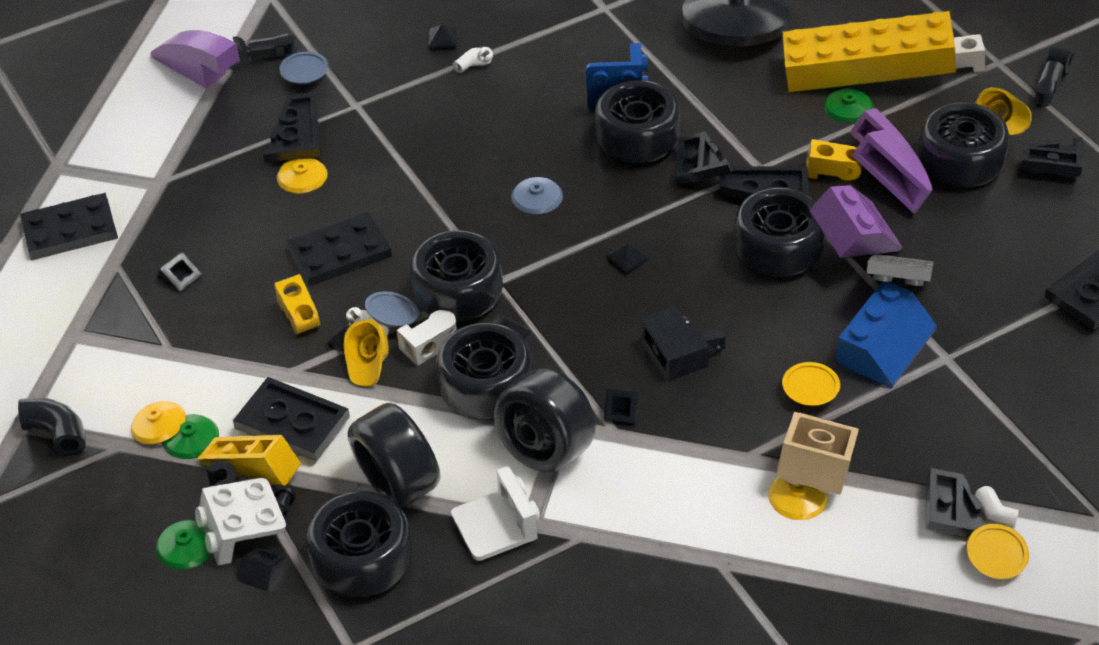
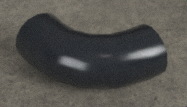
(55, 418)

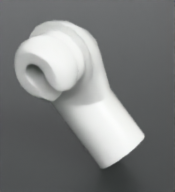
(473, 57)

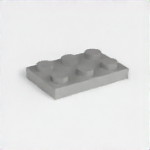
(913, 270)

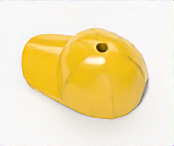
(1016, 115)
(365, 351)

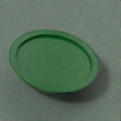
(847, 105)
(192, 438)
(182, 545)

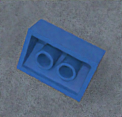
(885, 335)

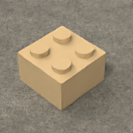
(817, 453)

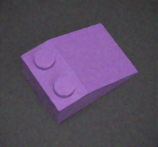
(853, 223)

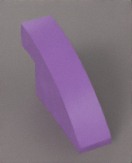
(198, 55)
(890, 159)

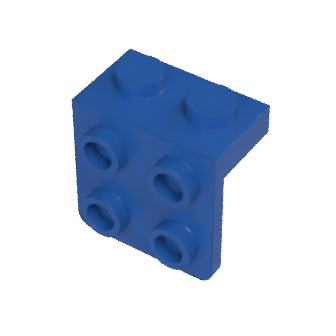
(605, 75)

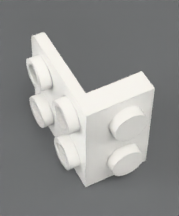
(237, 514)
(498, 519)

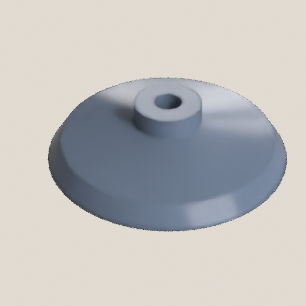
(304, 67)
(537, 195)
(391, 309)

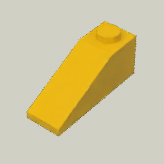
(254, 457)

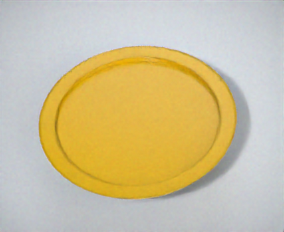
(302, 175)
(811, 383)
(157, 422)
(796, 500)
(998, 551)

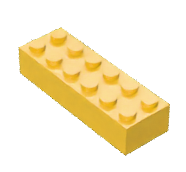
(869, 51)

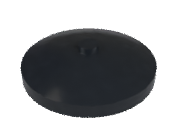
(736, 20)

